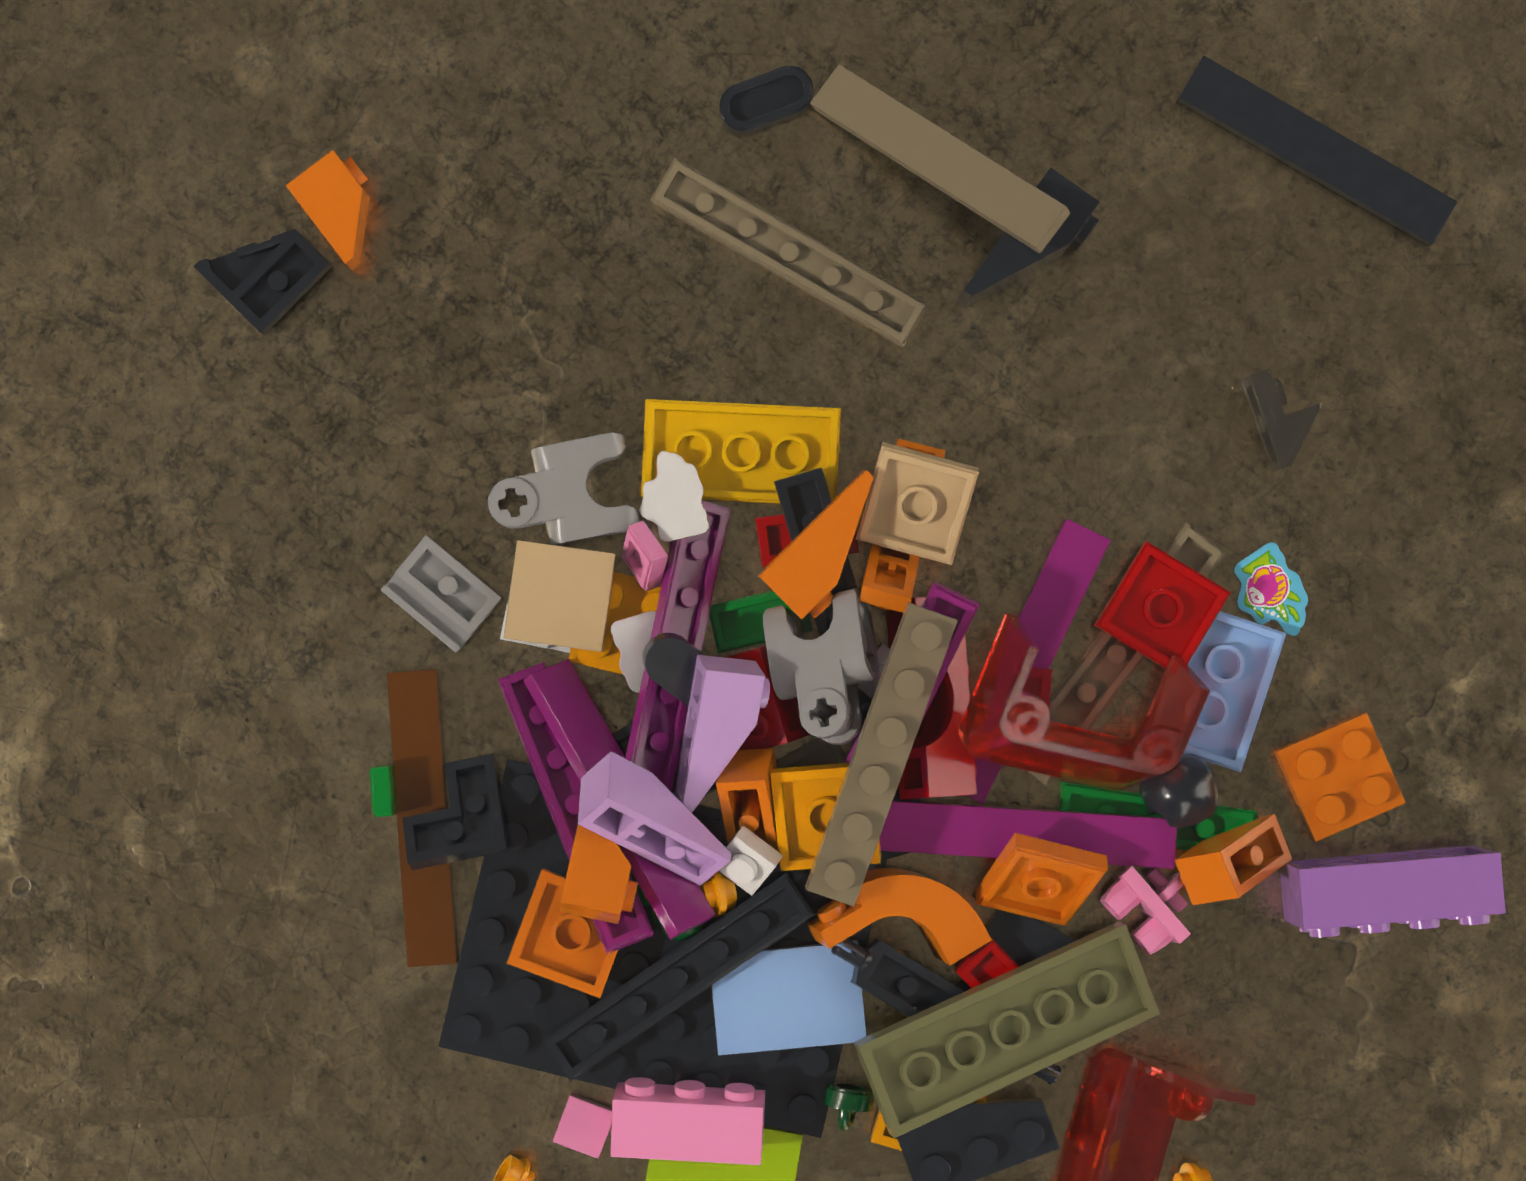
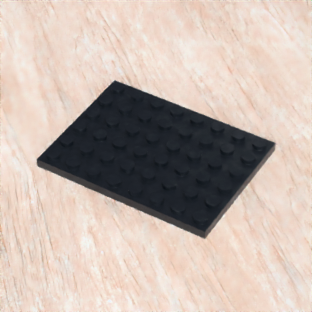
(509, 1011)

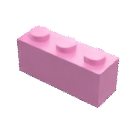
(688, 1122)

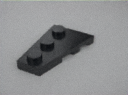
(978, 1140)

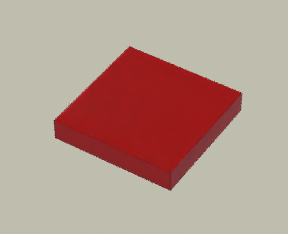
(1161, 607)

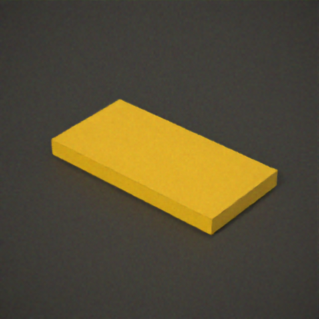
(742, 445)

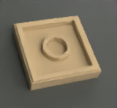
(917, 503)
(559, 596)

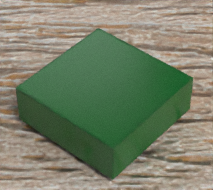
(382, 790)

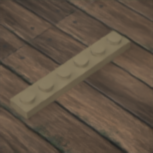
(881, 754)

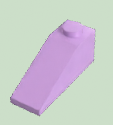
(718, 721)
(646, 818)

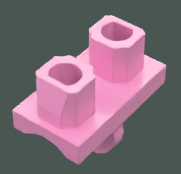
(1161, 923)

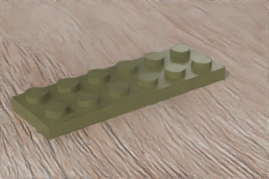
(1006, 1029)

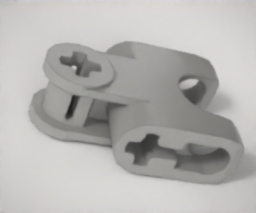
(560, 495)
(826, 669)

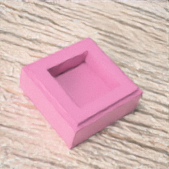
(644, 556)
(584, 1125)

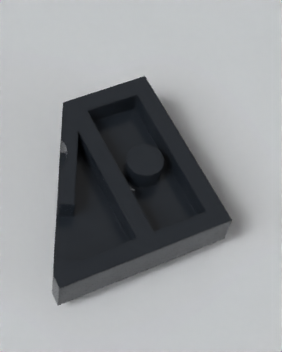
(266, 276)

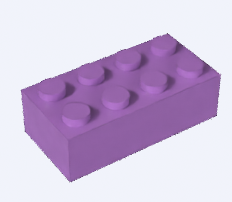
(1393, 888)

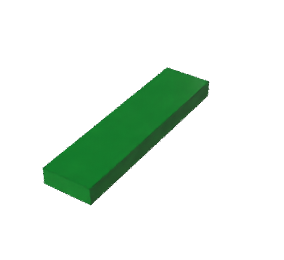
(1101, 800)

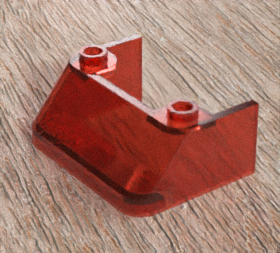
(1017, 732)
(1131, 1113)

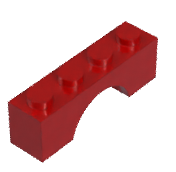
(938, 759)

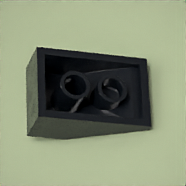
(1014, 260)

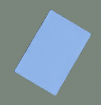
(1237, 667)
(788, 1001)

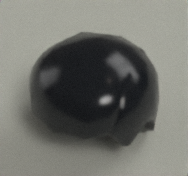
(1182, 794)

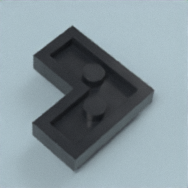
(470, 826)

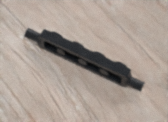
(903, 982)

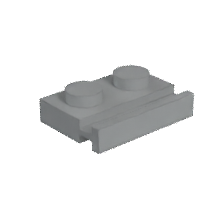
(441, 594)

